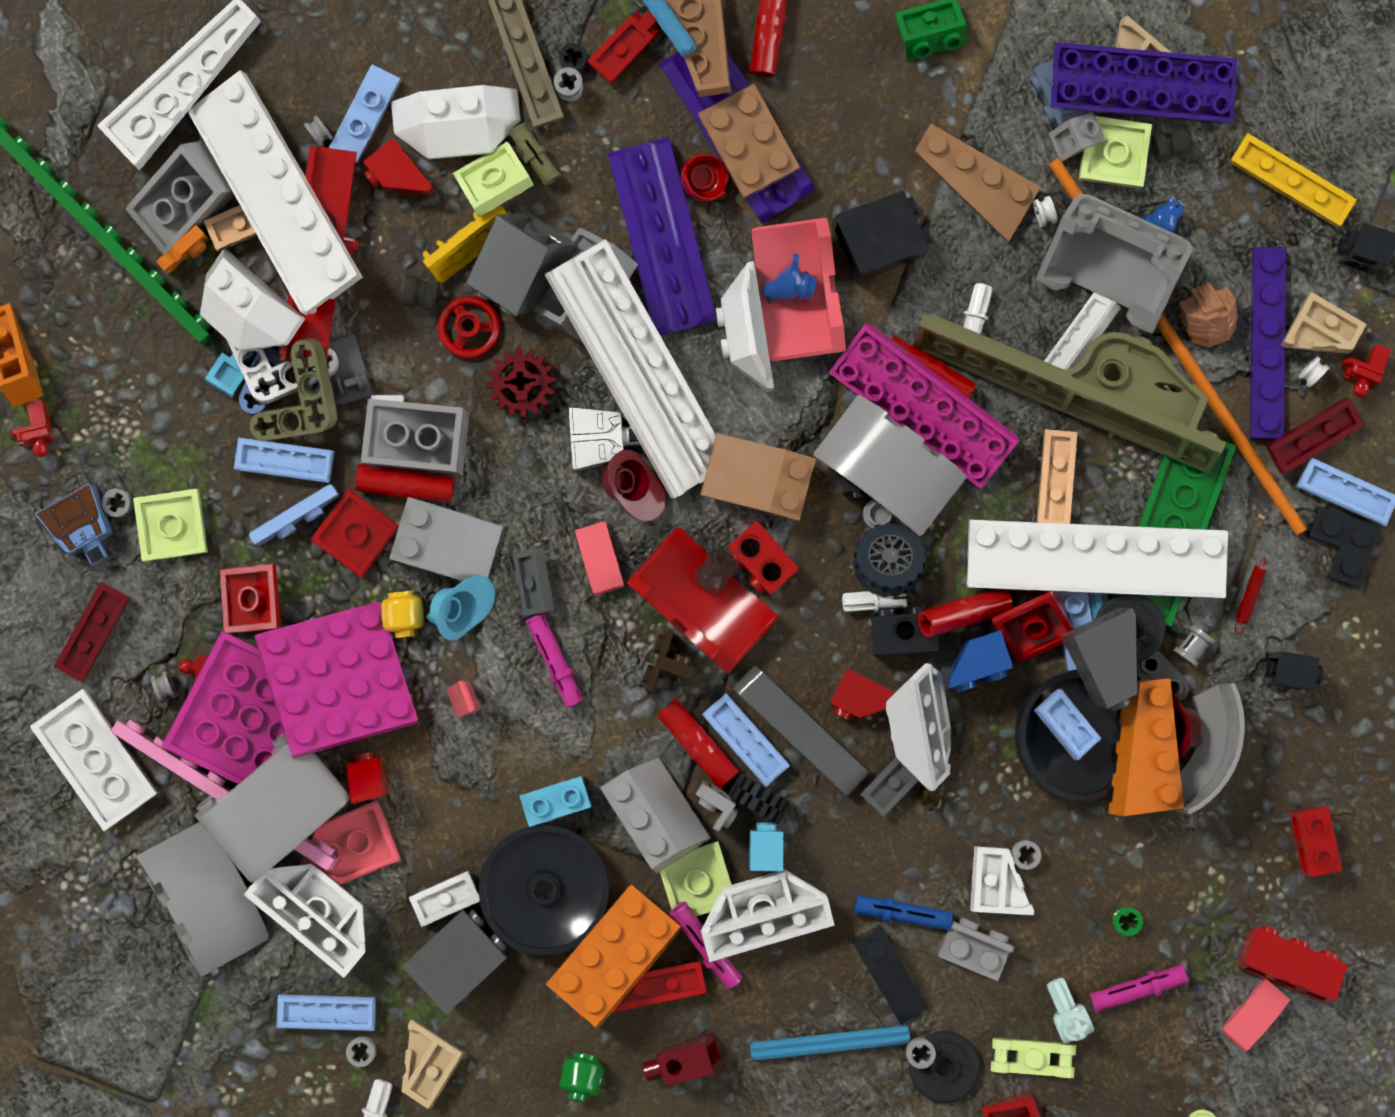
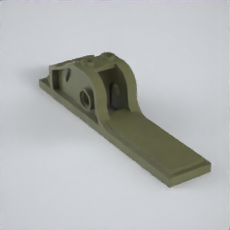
(1114, 387)

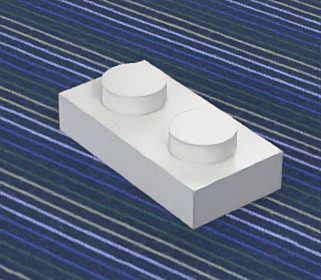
(445, 898)

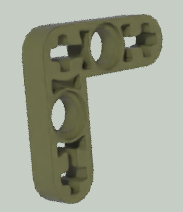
(307, 410)

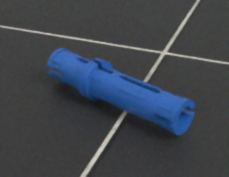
(866, 906)

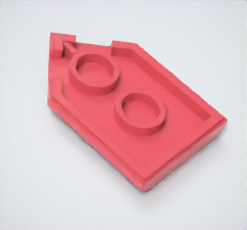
(359, 841)

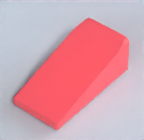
(463, 698)

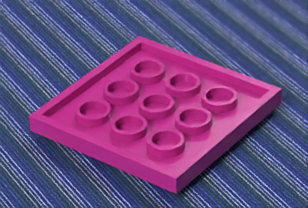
(335, 680)
(228, 713)

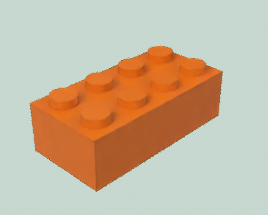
(614, 957)

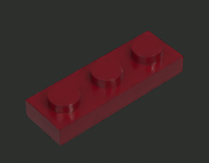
(1314, 435)
(92, 632)

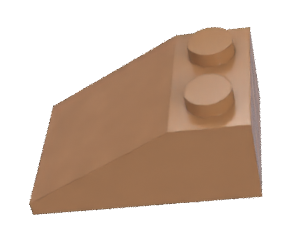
(758, 477)

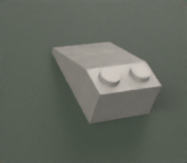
(180, 195)
(415, 436)
(445, 541)

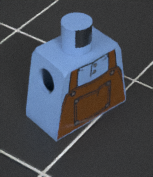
(79, 523)

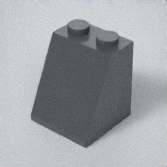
(516, 261)
(1106, 657)
(456, 960)

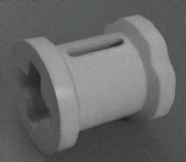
(564, 92)
(1194, 646)

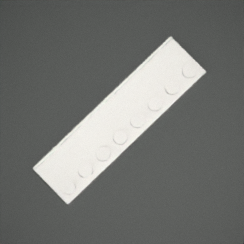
(274, 193)
(635, 366)
(1097, 559)

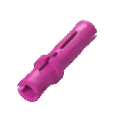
(555, 662)
(692, 928)
(1135, 989)

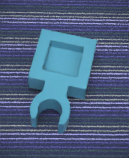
(226, 374)

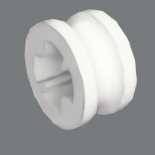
(1045, 211)
(1313, 372)

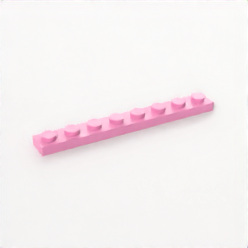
(210, 783)

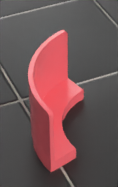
(798, 326)

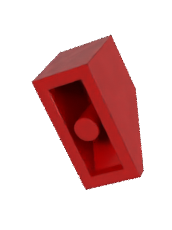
(396, 172)
(858, 696)
(367, 778)

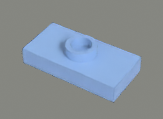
(1067, 724)

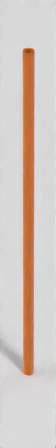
(1204, 385)

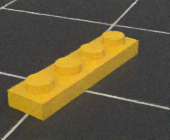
(1293, 180)

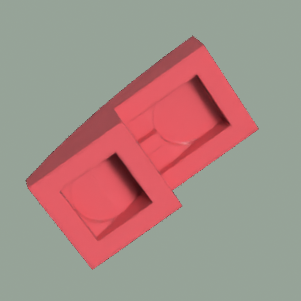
(599, 558)
(1255, 1015)

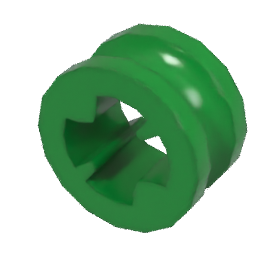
(1129, 931)

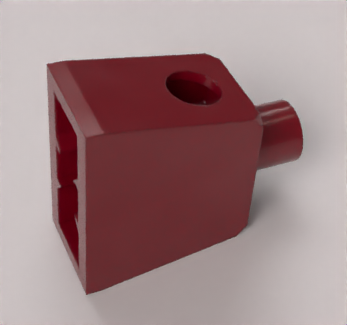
(697, 1059)

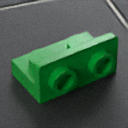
(931, 28)

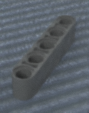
(800, 730)

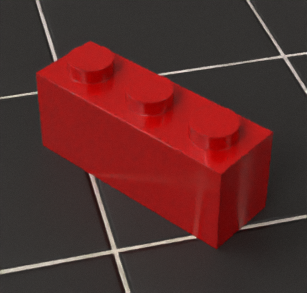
(1292, 964)

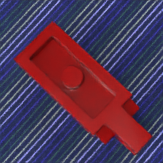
(624, 46)

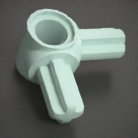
(1071, 1018)

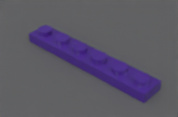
(1267, 334)

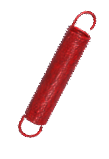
(1250, 595)

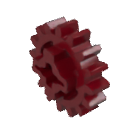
(505, 383)

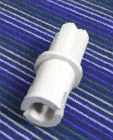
(978, 307)
(867, 601)
(378, 1099)

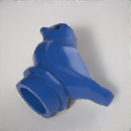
(1167, 215)
(790, 284)

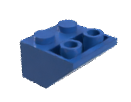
(977, 659)

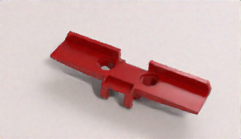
(331, 178)

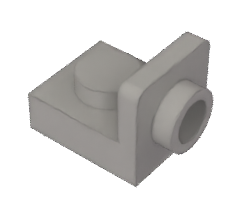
(1076, 136)

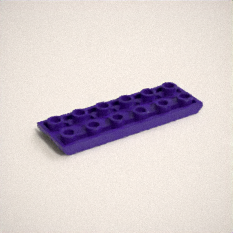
(1143, 83)
(772, 198)
(662, 236)

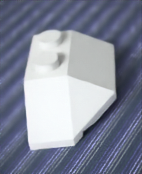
(456, 120)
(246, 307)
(745, 329)
(922, 726)
(314, 912)
(763, 914)

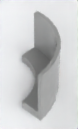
(890, 464)
(1218, 755)
(203, 898)

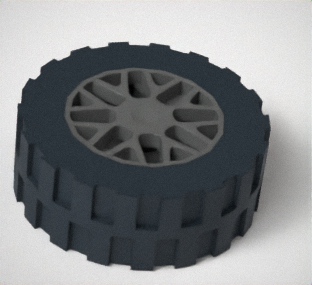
(889, 560)

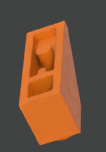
(17, 370)

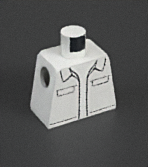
(597, 437)

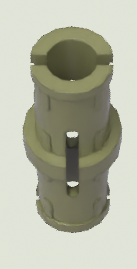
(522, 137)

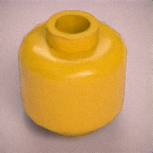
(402, 613)

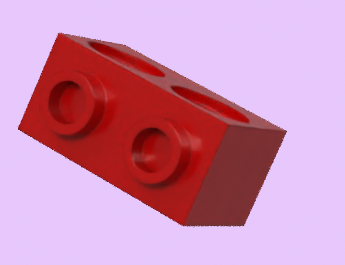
(768, 554)
(1315, 841)

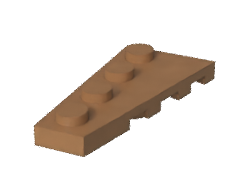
(706, 27)
(987, 186)

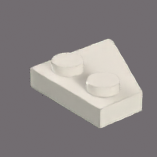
(997, 884)

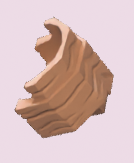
(1209, 315)

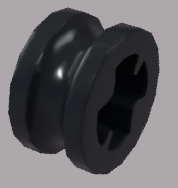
(577, 49)

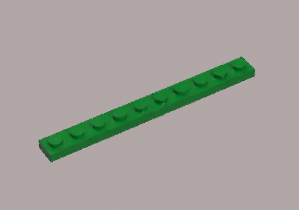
(106, 236)

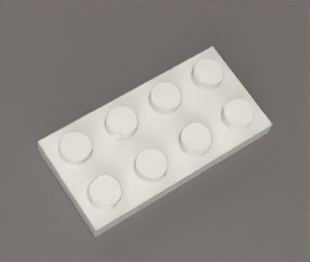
(94, 760)

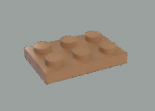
(748, 141)

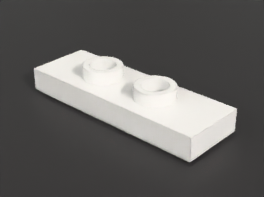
(1085, 328)

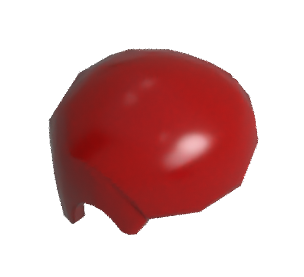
(704, 177)

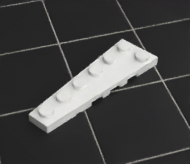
(166, 96)

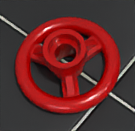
(462, 316)

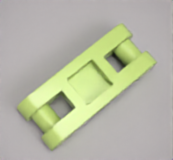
(1033, 1057)

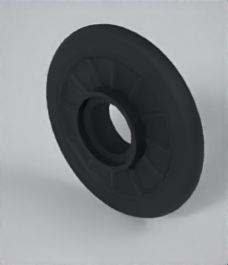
(1148, 618)
(965, 1071)

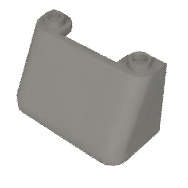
(1116, 258)
(272, 809)

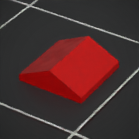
(250, 598)

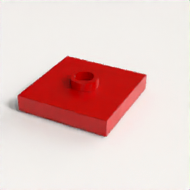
(355, 533)

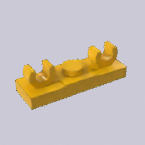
(461, 247)

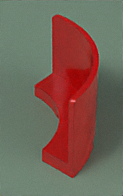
(719, 623)

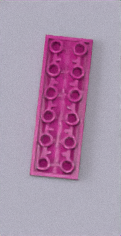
(924, 403)

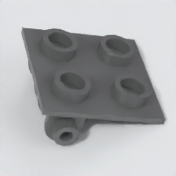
(351, 378)

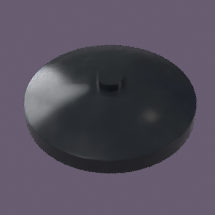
(1049, 762)
(543, 889)

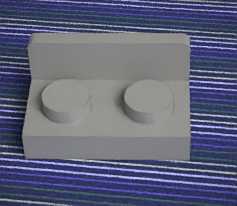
(712, 798)
(975, 949)

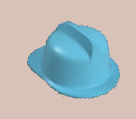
(462, 607)

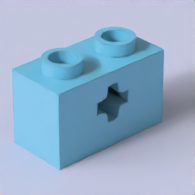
(555, 801)
(765, 847)

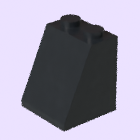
(881, 235)

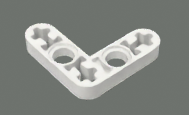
(264, 372)

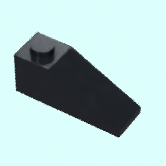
(889, 974)

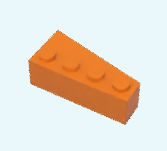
(1147, 753)

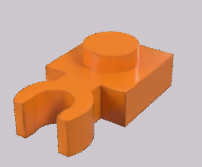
(188, 246)

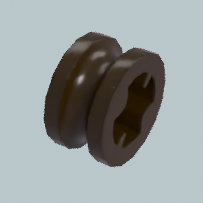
(931, 796)

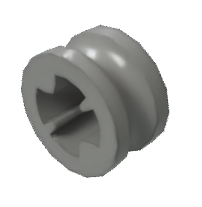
(318, 131)
(121, 512)
(164, 686)
(1036, 855)
(371, 1051)
(921, 1063)

